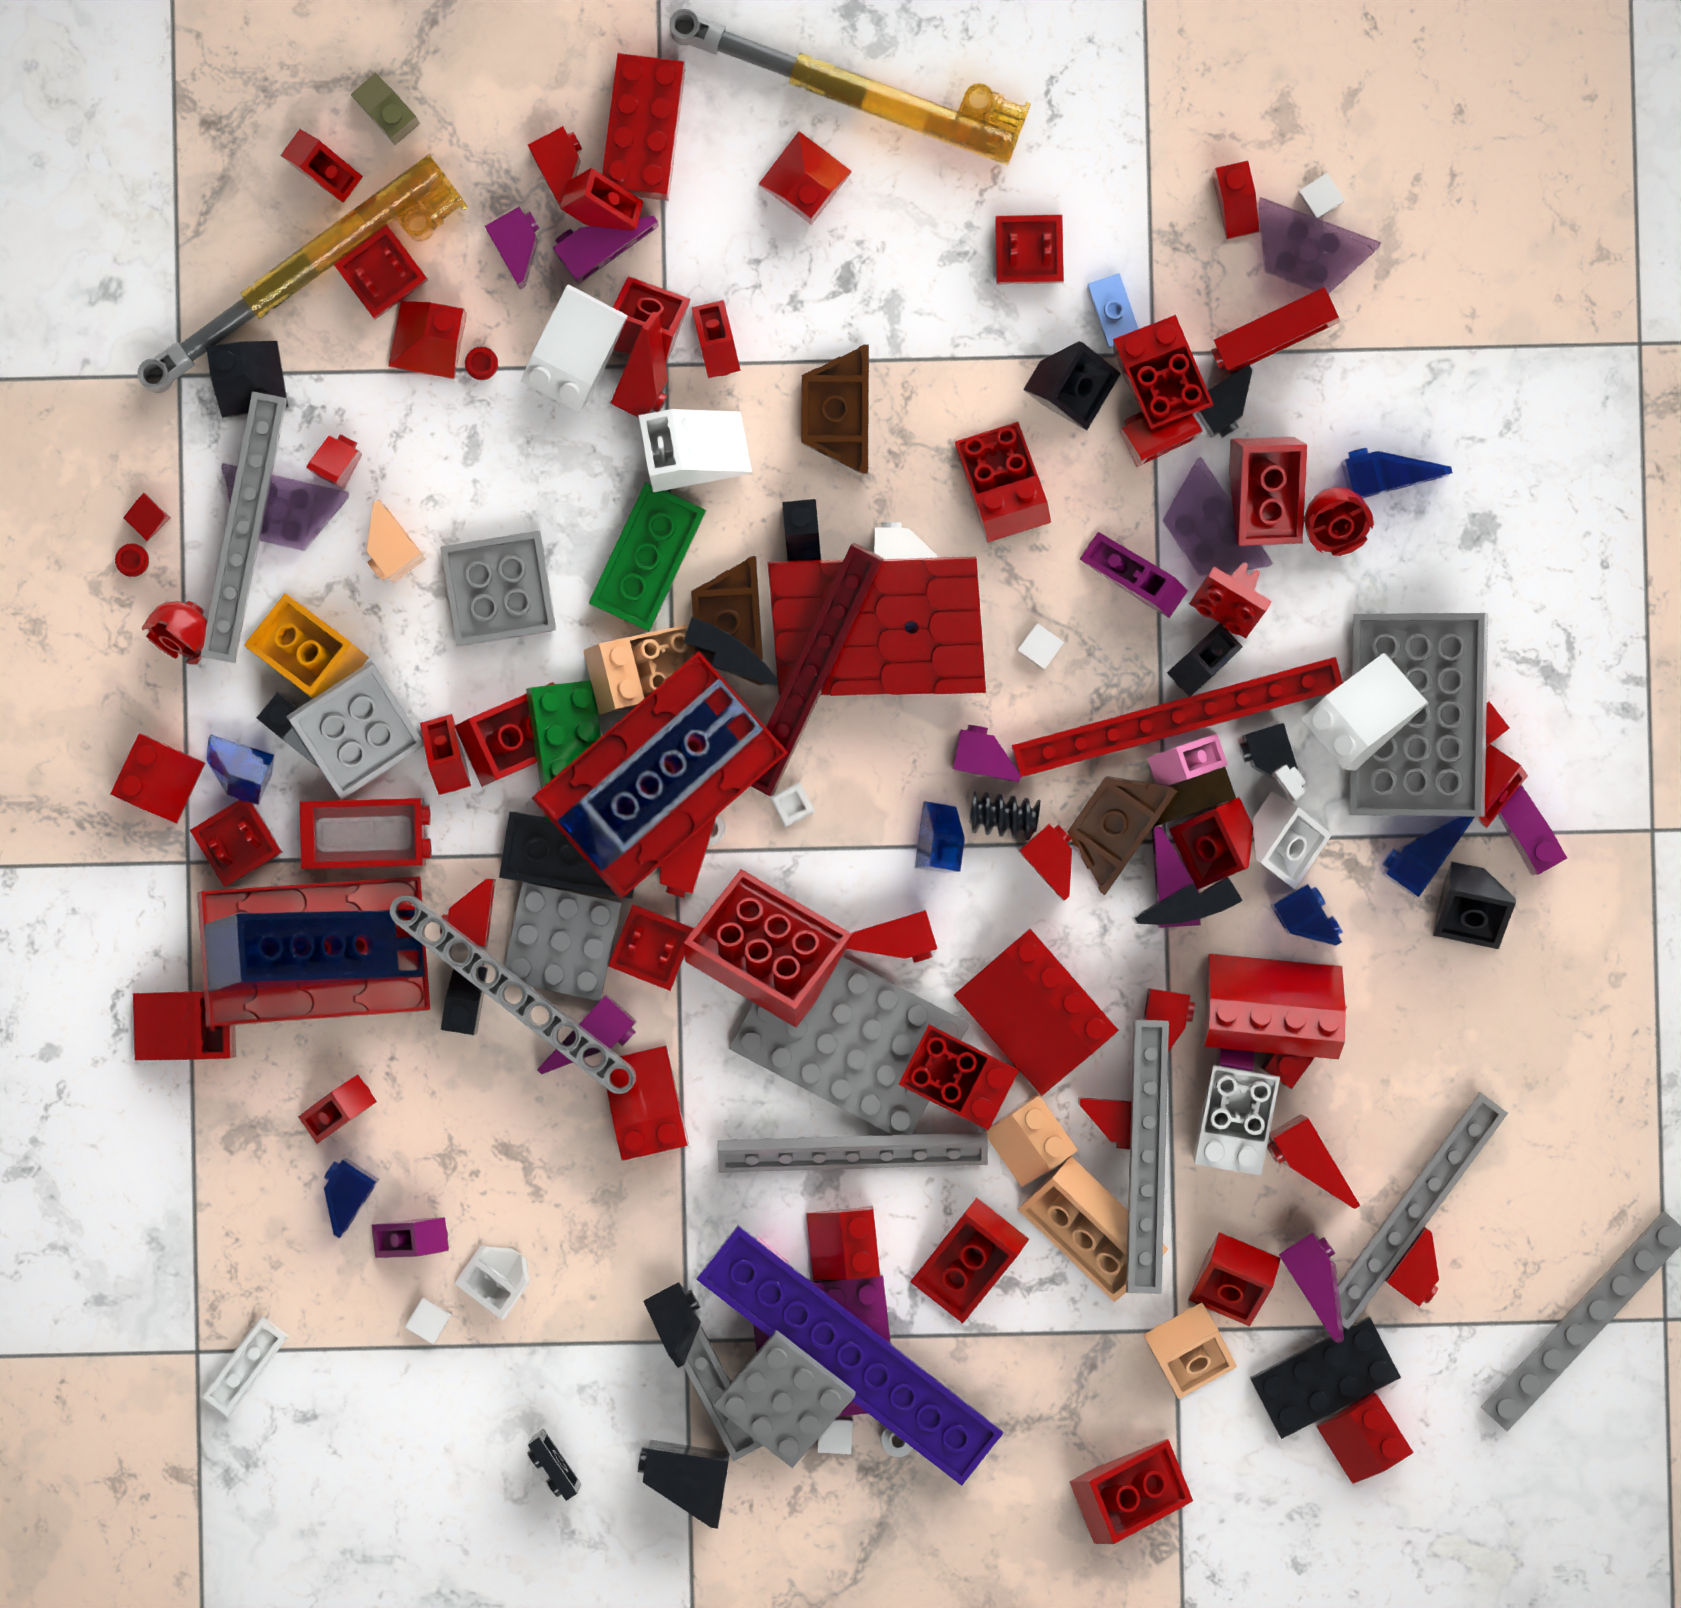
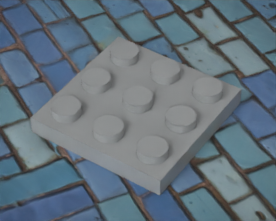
(498, 588)
(355, 730)
(562, 940)
(784, 1399)

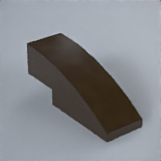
(1199, 794)

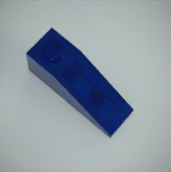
(1384, 472)
(1421, 858)

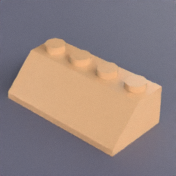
(1083, 1224)

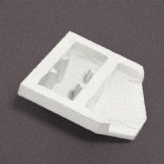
(495, 1278)

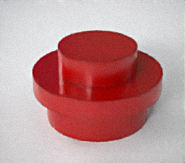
(481, 363)
(132, 560)

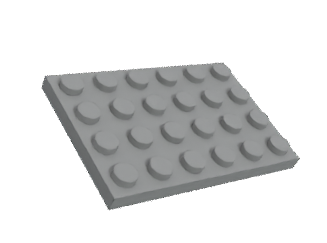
(1441, 753)
(851, 1045)

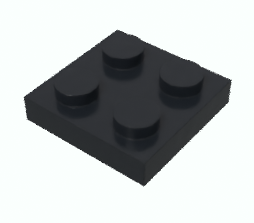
(546, 1455)

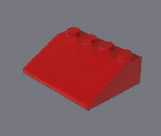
(766, 947)
(1275, 1006)
(1036, 1012)

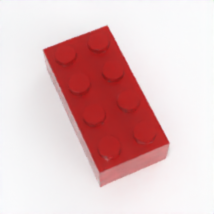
(644, 124)

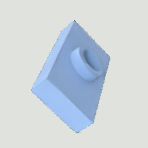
(1112, 307)

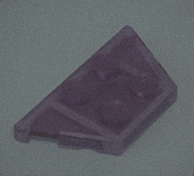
(1308, 248)
(293, 509)
(1205, 527)

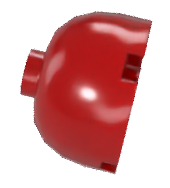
(1338, 521)
(178, 629)

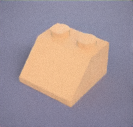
(390, 546)
(1030, 1140)
(1190, 1350)

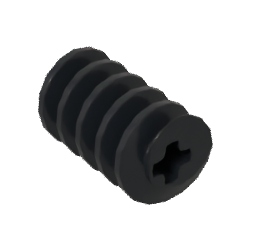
(1004, 815)

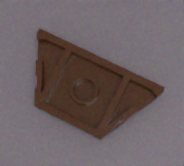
(838, 409)
(732, 606)
(1117, 824)

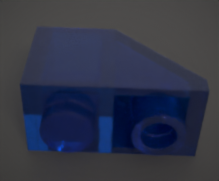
(940, 839)
(1303, 916)

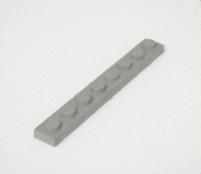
(243, 527)
(852, 1152)
(1147, 1156)
(1417, 1206)
(1584, 1321)

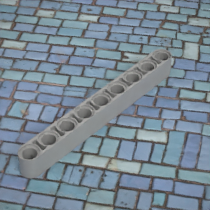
(497, 988)

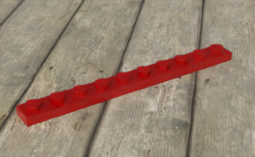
(1177, 717)

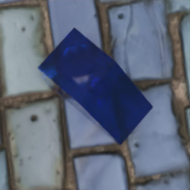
(240, 768)
(346, 1193)

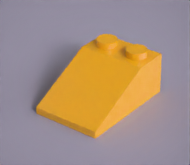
(304, 648)

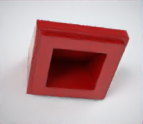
(146, 517)

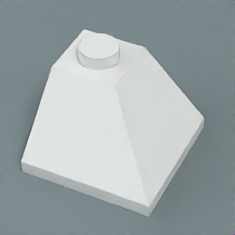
(898, 542)
(1287, 839)

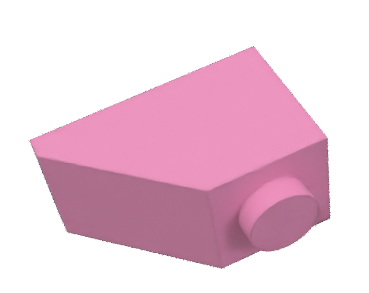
(1187, 761)

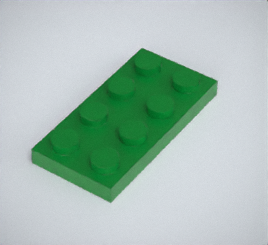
(647, 557)
(562, 725)

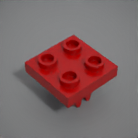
(1029, 249)
(381, 272)
(1231, 600)
(236, 841)
(650, 947)

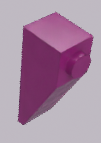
(594, 247)
(1134, 574)
(1531, 833)
(1169, 872)
(606, 1023)
(1316, 1276)

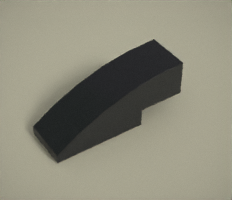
(729, 652)
(1190, 905)

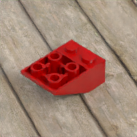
(1161, 372)
(1003, 482)
(175, 1028)
(958, 1077)

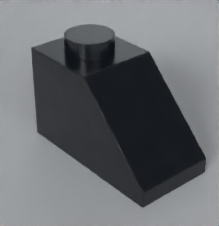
(1229, 403)
(801, 530)
(1204, 660)
(1268, 750)
(463, 1004)
(675, 1320)

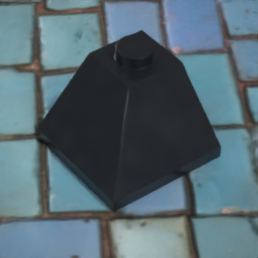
(243, 369)
(1073, 383)
(1473, 907)

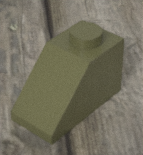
(385, 108)

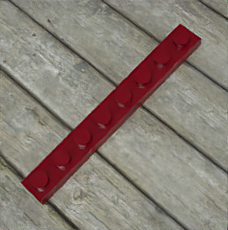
(819, 656)

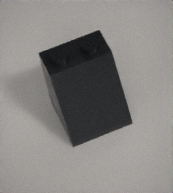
(687, 1477)

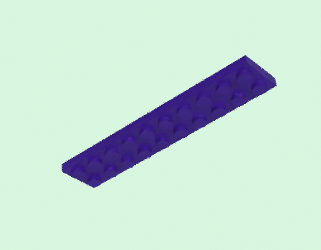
(882, 1376)

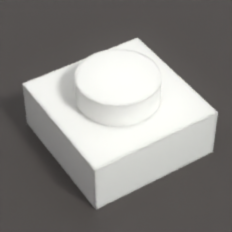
(1290, 781)

